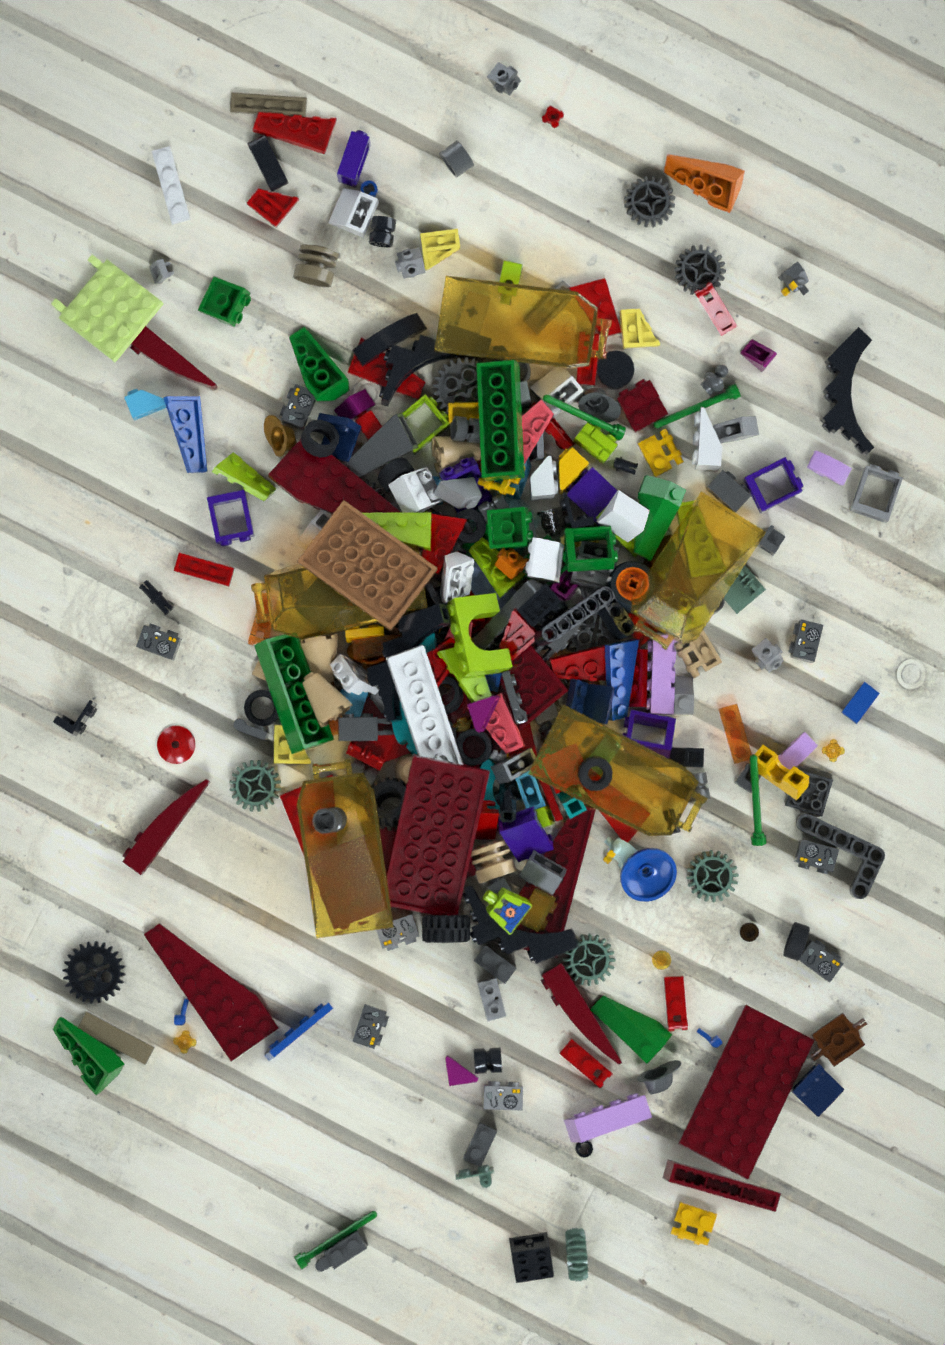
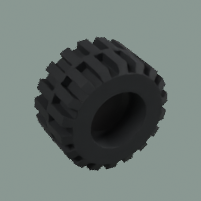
(385, 790)
(445, 928)

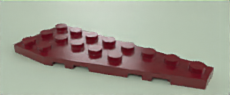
(325, 483)
(569, 853)
(224, 1004)

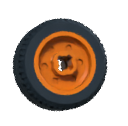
(627, 574)

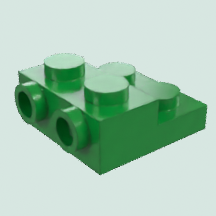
(225, 301)
(509, 528)

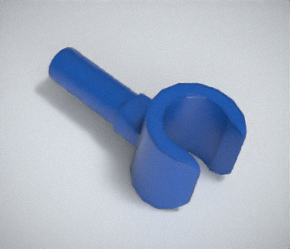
(181, 1019)
(715, 1041)

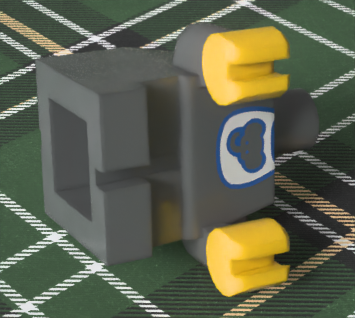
(795, 279)

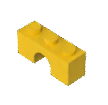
(791, 781)

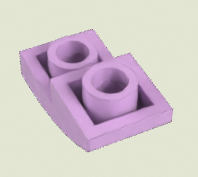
(829, 467)
(797, 751)

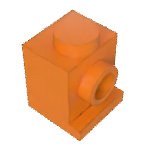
(510, 562)

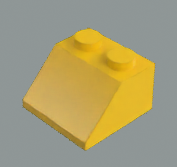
(570, 466)

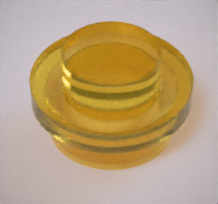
(661, 960)

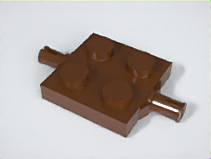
(838, 1039)

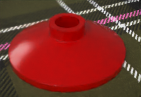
(183, 751)

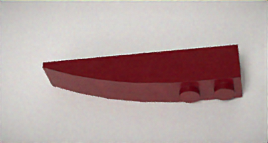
(166, 357)
(161, 829)
(576, 1009)
(721, 1185)

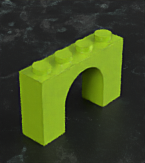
(472, 659)

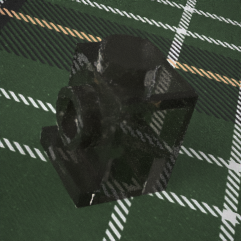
(552, 521)

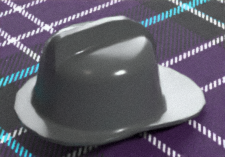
(599, 405)
(660, 1078)

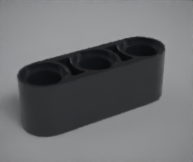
(267, 163)

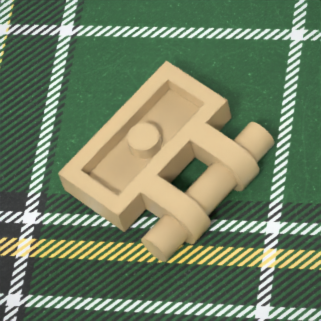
(704, 652)

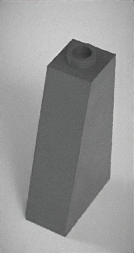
(387, 444)

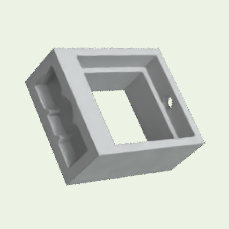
(870, 512)
(493, 1007)

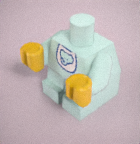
(618, 850)

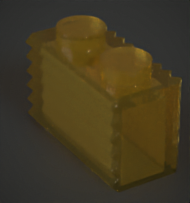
(541, 905)

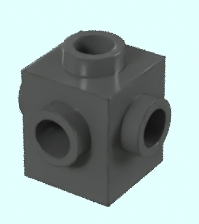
(504, 78)

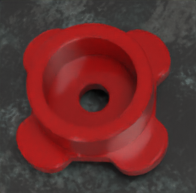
(554, 122)

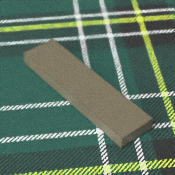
(255, 103)
(116, 1038)

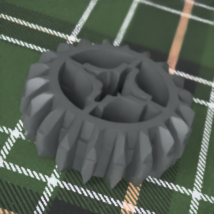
(657, 201)
(705, 254)

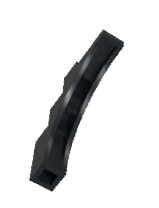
(406, 362)
(842, 416)
(414, 630)
(541, 946)

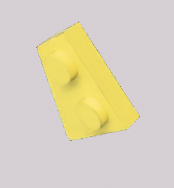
(438, 246)
(635, 330)
(282, 752)

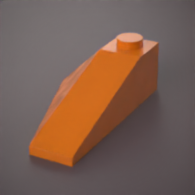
(711, 180)

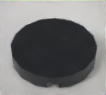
(615, 370)

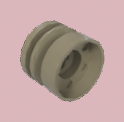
(316, 262)

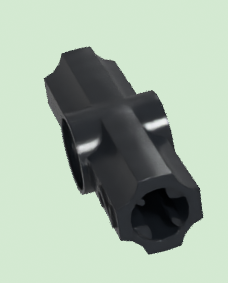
(506, 800)

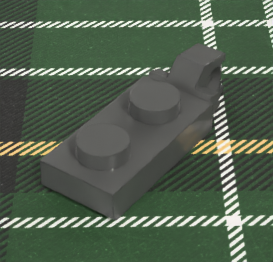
(514, 698)

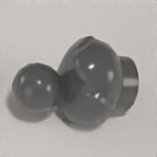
(713, 381)

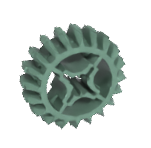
(270, 793)
(725, 865)
(605, 954)
(576, 1254)

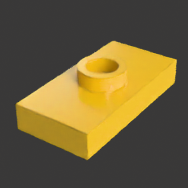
(463, 409)

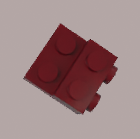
(641, 405)

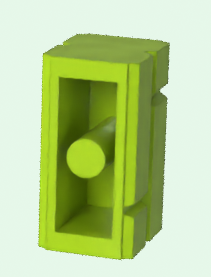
(596, 442)

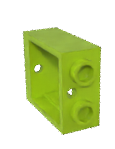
(441, 416)

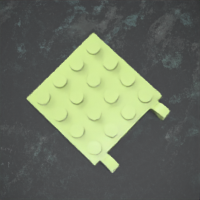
(109, 309)

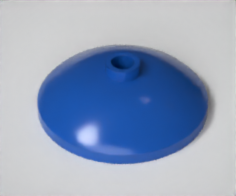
(653, 881)

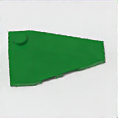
(318, 370)
(663, 502)
(635, 1029)
(93, 1058)

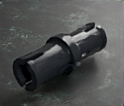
(156, 597)

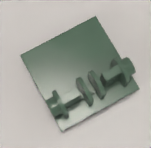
(743, 590)
(483, 1172)

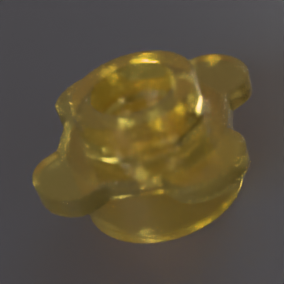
(462, 724)
(838, 750)
(190, 1041)

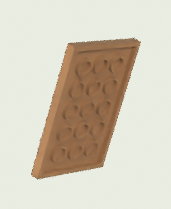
(367, 565)

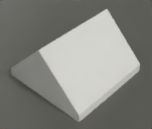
(624, 516)

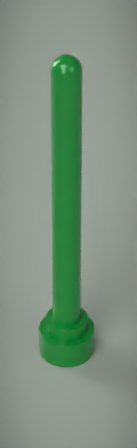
(731, 392)
(616, 431)
(758, 837)
(304, 1258)

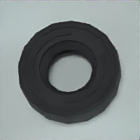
(480, 525)
(584, 768)

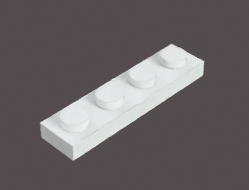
(171, 185)

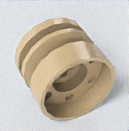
(492, 861)

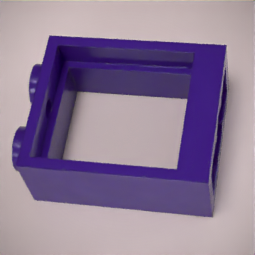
(354, 158)
(755, 493)
(229, 498)
(653, 721)

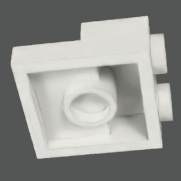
(352, 675)

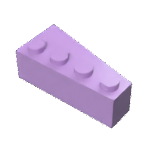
(661, 678)
(608, 1118)

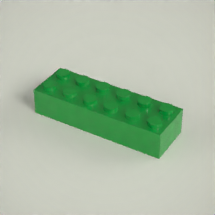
(500, 420)
(284, 671)

